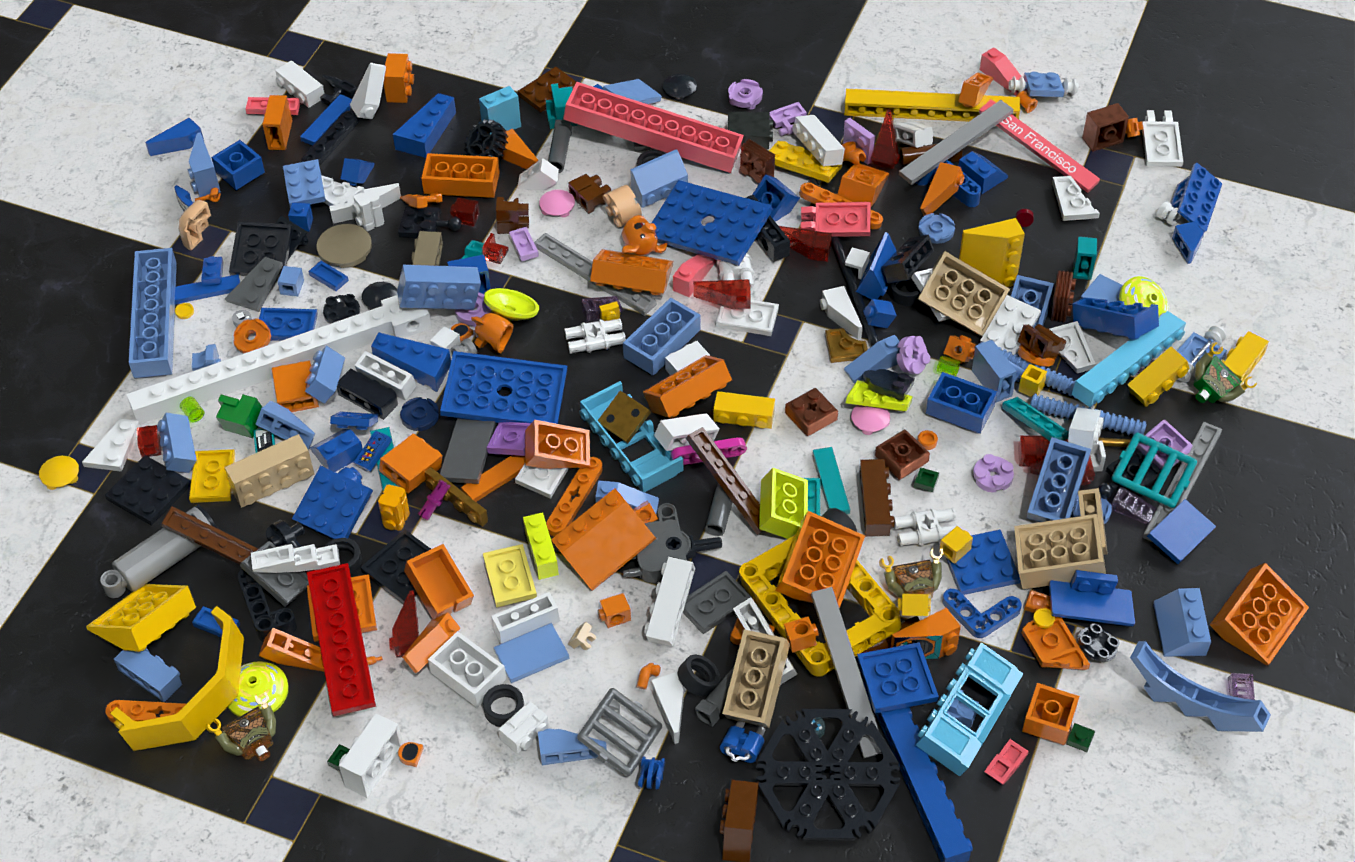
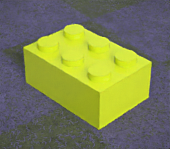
(782, 502)

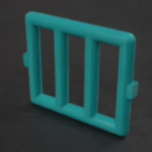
(1154, 492)

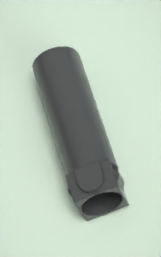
(560, 144)
(718, 512)
(712, 707)

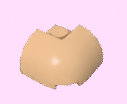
(193, 223)

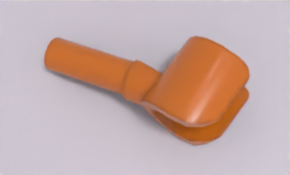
(213, 196)

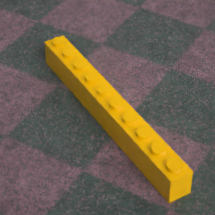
(917, 105)

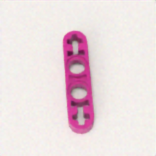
(729, 448)

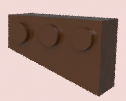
(739, 820)

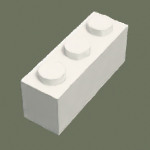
(299, 83)
(386, 374)
(1085, 427)
(673, 432)
(525, 617)

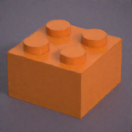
(398, 78)
(1050, 713)

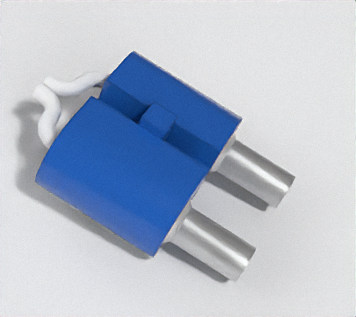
(742, 744)

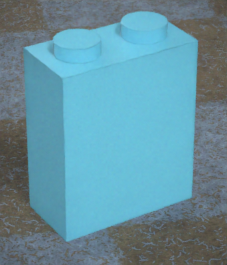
(501, 107)

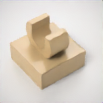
(580, 636)

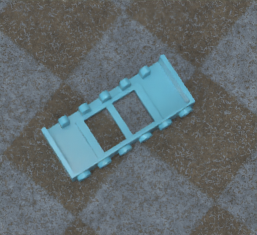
(645, 471)
(948, 738)

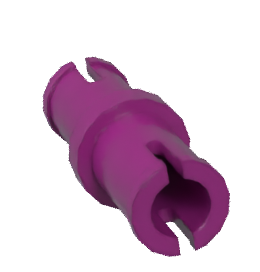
(434, 499)

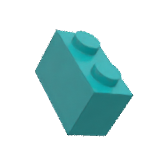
(1085, 258)

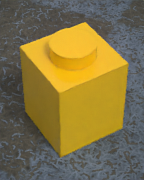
(1032, 380)
(956, 544)

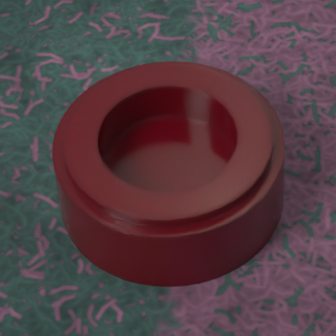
(1025, 217)

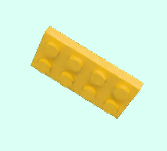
(802, 161)

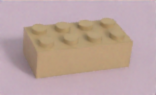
(269, 470)
(756, 678)

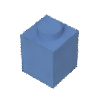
(290, 281)

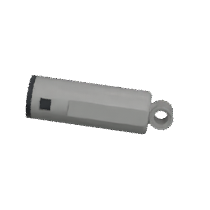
(150, 558)

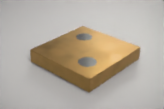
(624, 416)

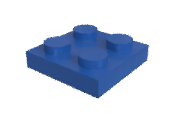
(360, 420)

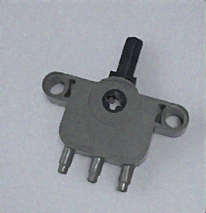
(668, 543)

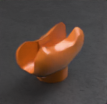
(852, 153)

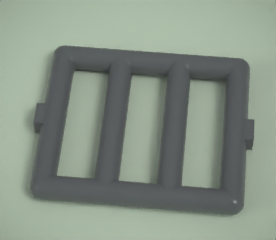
(646, 739)

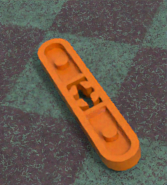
(819, 195)
(567, 510)
(141, 710)

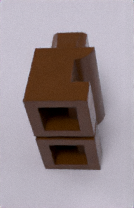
(588, 192)
(511, 215)
(1041, 341)

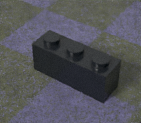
(367, 393)

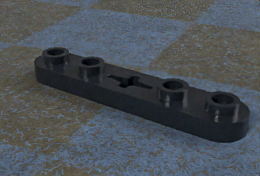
(337, 132)

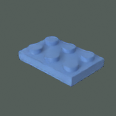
(304, 182)

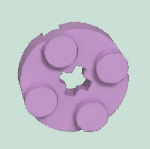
(738, 97)
(464, 315)
(912, 346)
(993, 464)

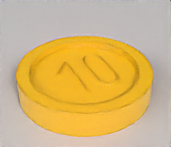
(184, 310)
(1043, 618)

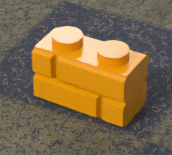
(394, 507)

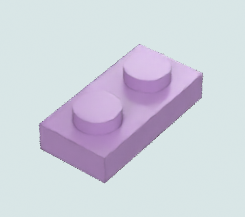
(523, 244)

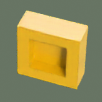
(609, 311)

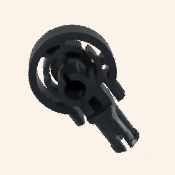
(281, 534)

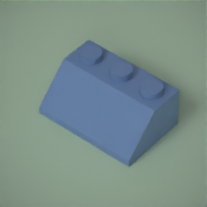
(657, 178)
(1182, 623)

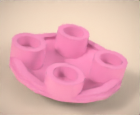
(557, 203)
(870, 418)

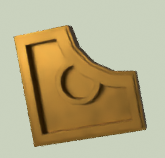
(842, 346)

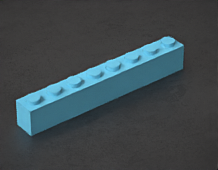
(1128, 360)

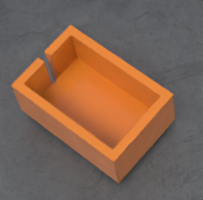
(438, 582)

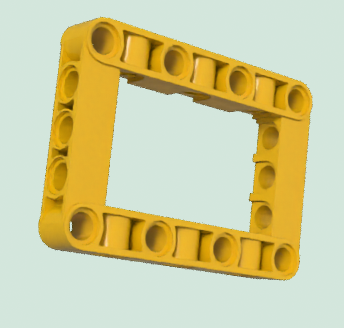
(770, 564)

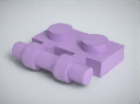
(785, 116)

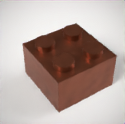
(1105, 127)

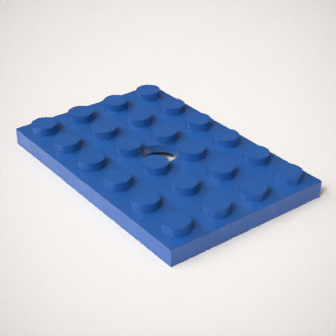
(727, 238)
(476, 378)

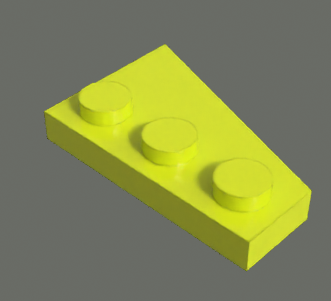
(862, 395)

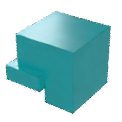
(556, 107)

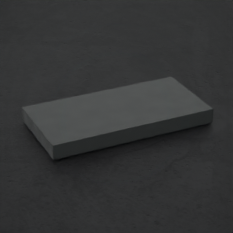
(467, 451)

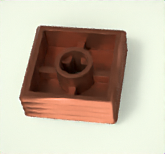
(756, 161)
(1063, 296)
(811, 411)
(902, 454)

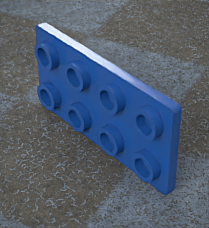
(1197, 196)
(1092, 598)

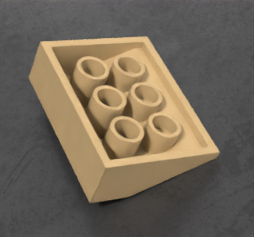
(963, 293)
(1058, 549)

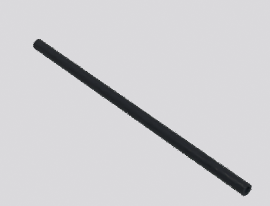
(852, 284)

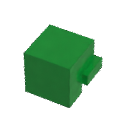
(238, 415)

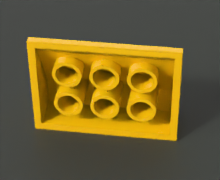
(994, 250)
(143, 616)

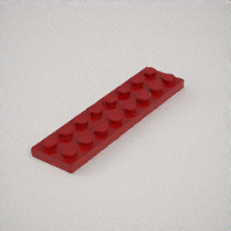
(341, 640)

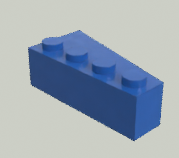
(425, 128)
(1116, 317)
(424, 361)

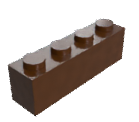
(875, 497)

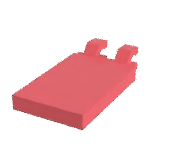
(838, 218)

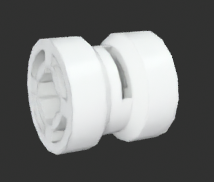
(1168, 213)

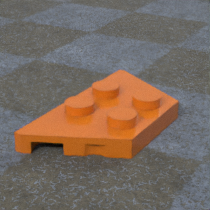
(1055, 645)

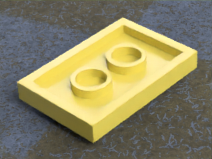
(509, 575)

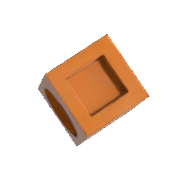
(614, 610)
(795, 637)

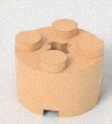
(621, 205)

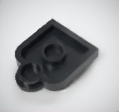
(889, 383)

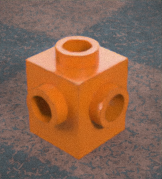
(954, 347)

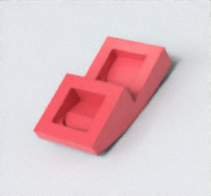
(1006, 762)

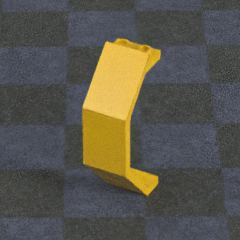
(202, 708)

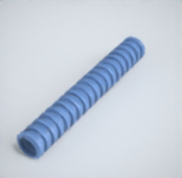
(1052, 379)
(1068, 411)

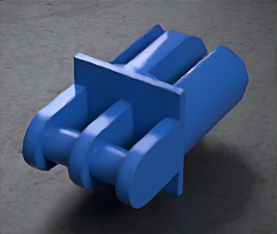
(651, 770)

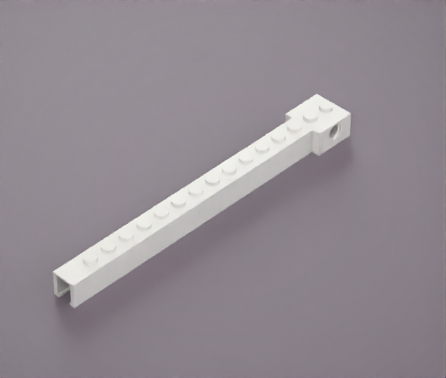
(257, 364)

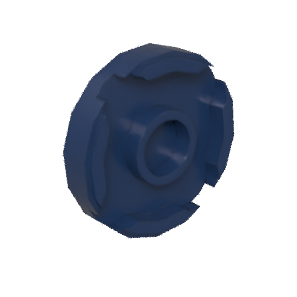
(419, 414)

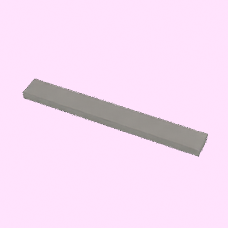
(955, 142)
(583, 267)
(1201, 449)
(844, 663)

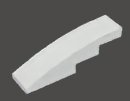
(344, 212)
(294, 559)

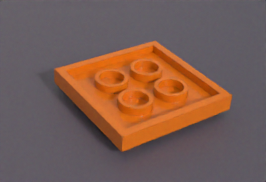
(364, 604)

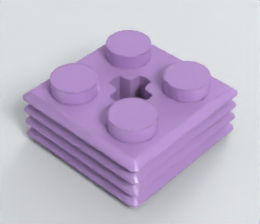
(1168, 436)

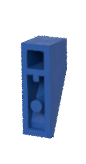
(174, 139)

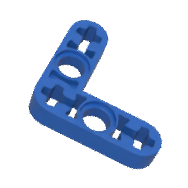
(977, 618)

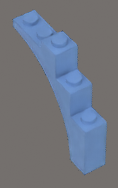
(1168, 685)

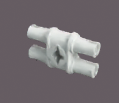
(734, 272)
(595, 336)
(926, 526)

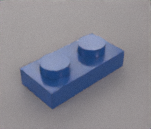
(212, 271)

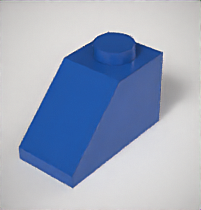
(356, 171)
(1188, 239)

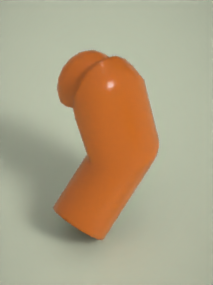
(645, 673)

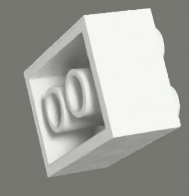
(466, 668)
(370, 755)

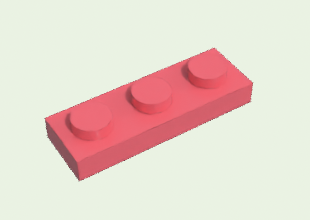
(258, 105)

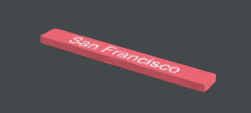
(1046, 150)

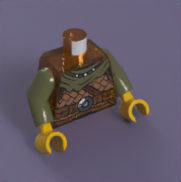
(913, 577)
(249, 733)

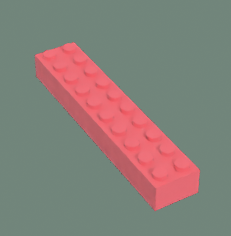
(653, 127)

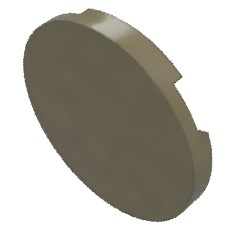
(344, 245)

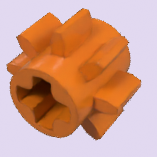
(1133, 127)

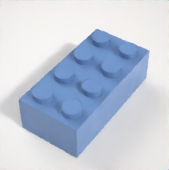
(438, 287)
(661, 335)
(1058, 481)

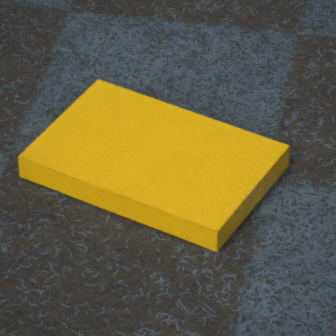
(209, 476)

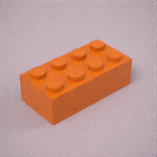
(460, 175)
(687, 386)

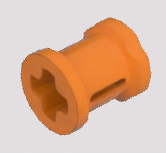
(1027, 102)

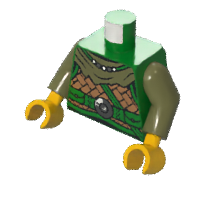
(1216, 380)

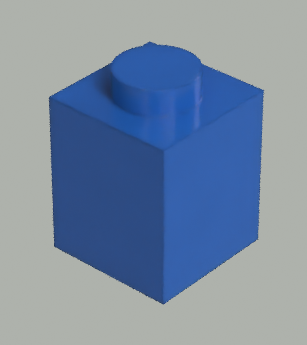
(301, 215)
(879, 313)

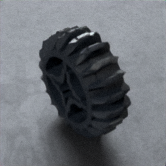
(482, 141)

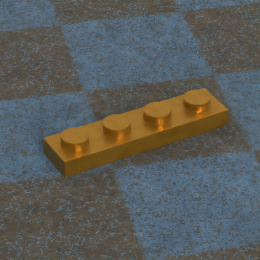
(458, 498)

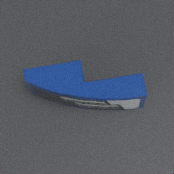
(183, 197)

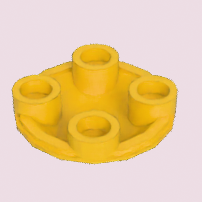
(59, 472)

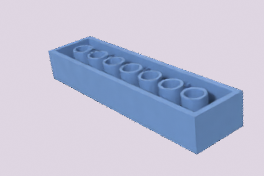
(153, 313)

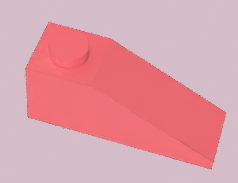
(999, 67)
(689, 271)

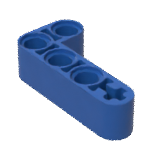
(967, 193)

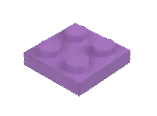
(508, 439)

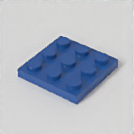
(332, 504)
(985, 565)
(897, 677)

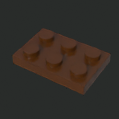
(540, 89)

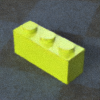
(540, 546)

